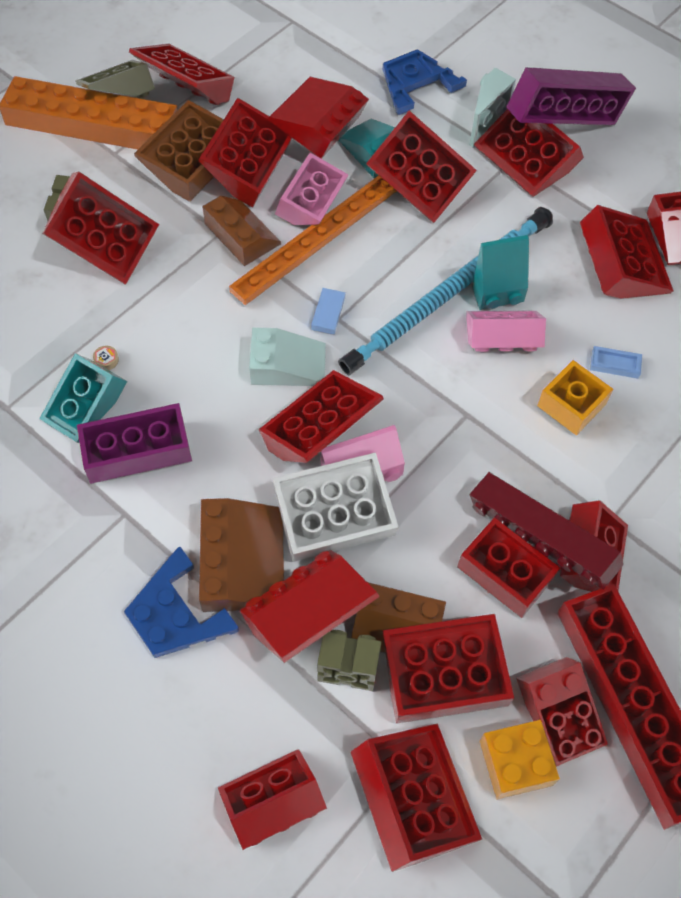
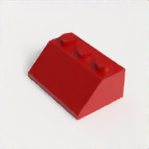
(603, 524)
(507, 567)
(272, 799)

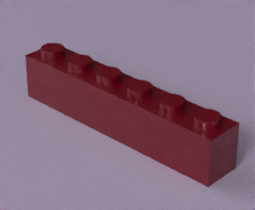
(547, 531)

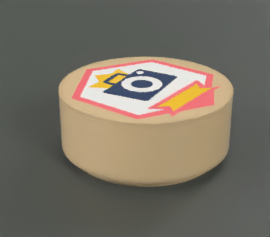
(106, 357)

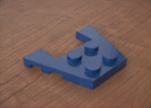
(412, 72)
(165, 619)

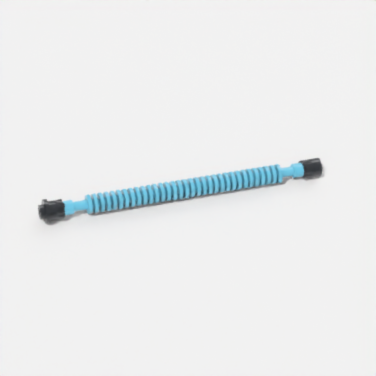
(433, 300)

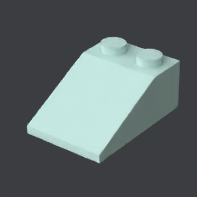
(492, 101)
(285, 358)

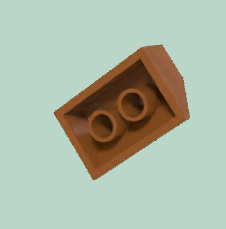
(239, 229)
(395, 610)

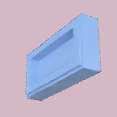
(328, 311)
(616, 362)

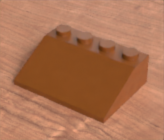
(176, 149)
(238, 552)

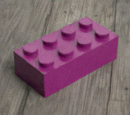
(133, 443)

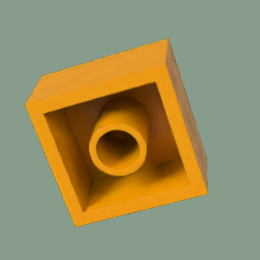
(574, 397)
(519, 759)

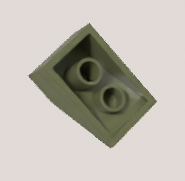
(126, 78)

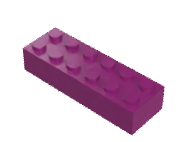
(570, 97)

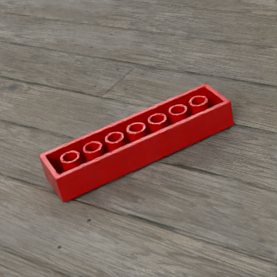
(631, 694)

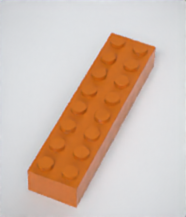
(82, 113)

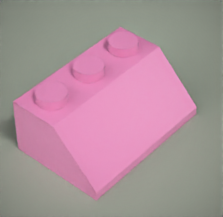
(311, 192)
(505, 330)
(382, 442)

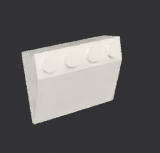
(335, 506)

